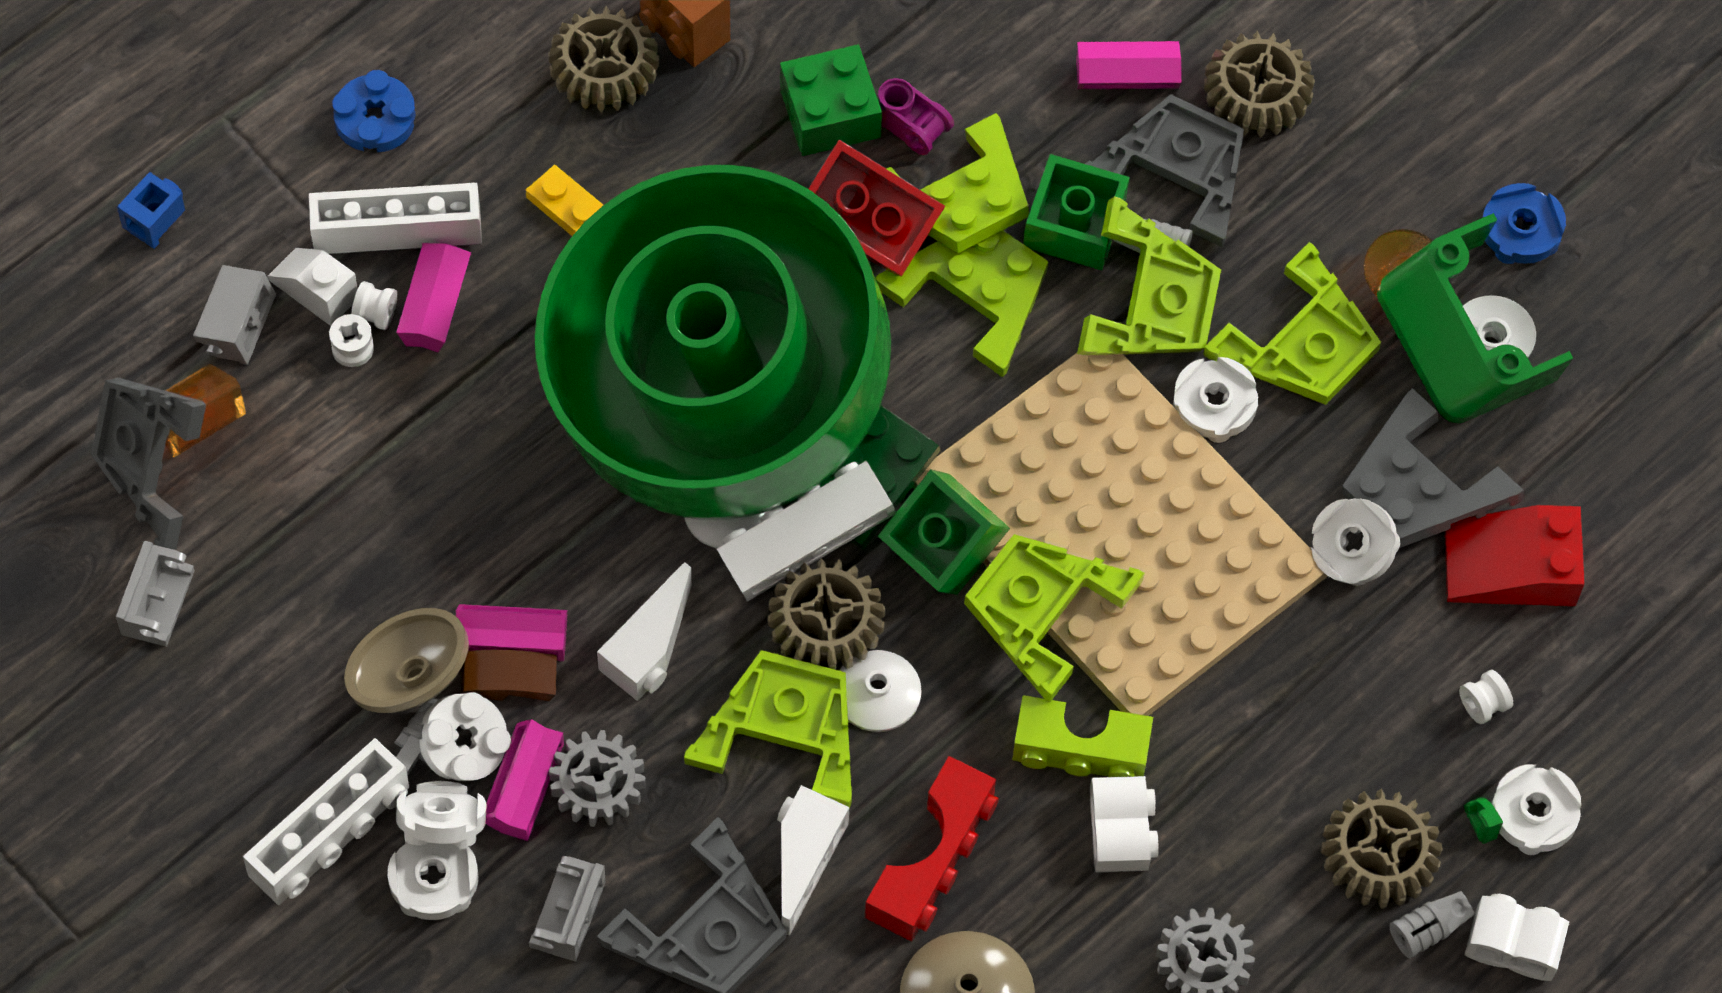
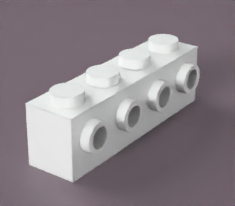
(395, 218)
(806, 529)
(327, 822)

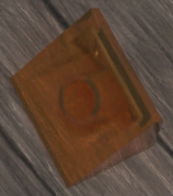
(222, 401)

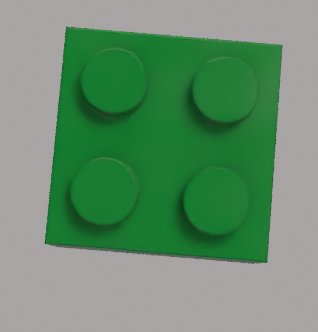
(830, 99)
(1072, 210)
(943, 532)

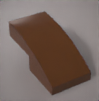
(509, 672)

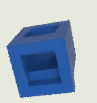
(151, 208)

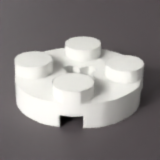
(1212, 420)
(1330, 540)
(488, 737)
(441, 814)
(1560, 817)
(436, 900)

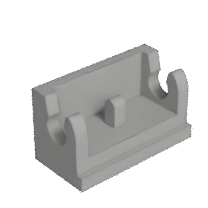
(235, 313)
(154, 594)
(569, 908)

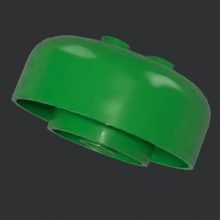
(714, 341)

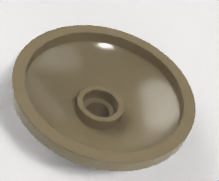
(406, 660)
(966, 956)

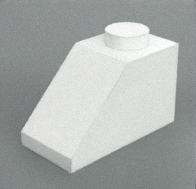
(316, 282)

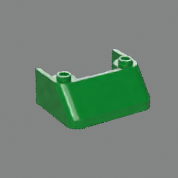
(1442, 340)

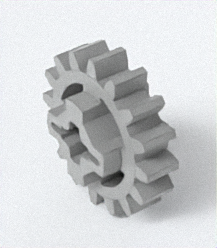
(582, 784)
(1191, 946)

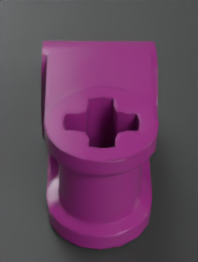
(918, 120)

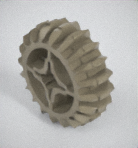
(605, 73)
(1280, 97)
(859, 608)
(1412, 834)

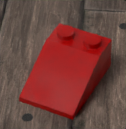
(878, 206)
(1516, 557)

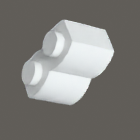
(1121, 824)
(1517, 937)

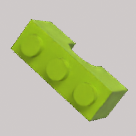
(1046, 741)

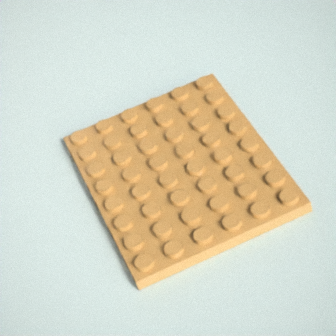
(1120, 477)

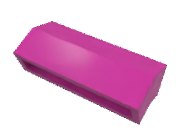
(1128, 65)
(433, 295)
(514, 628)
(523, 779)

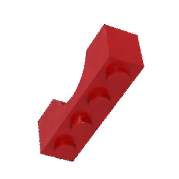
(906, 894)

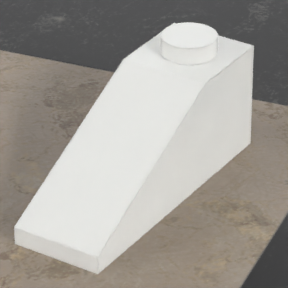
(643, 646)
(808, 838)

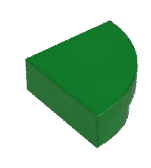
(1483, 819)

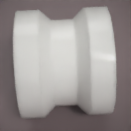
(375, 304)
(355, 350)
(1486, 696)

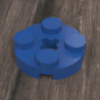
(372, 91)
(1521, 245)

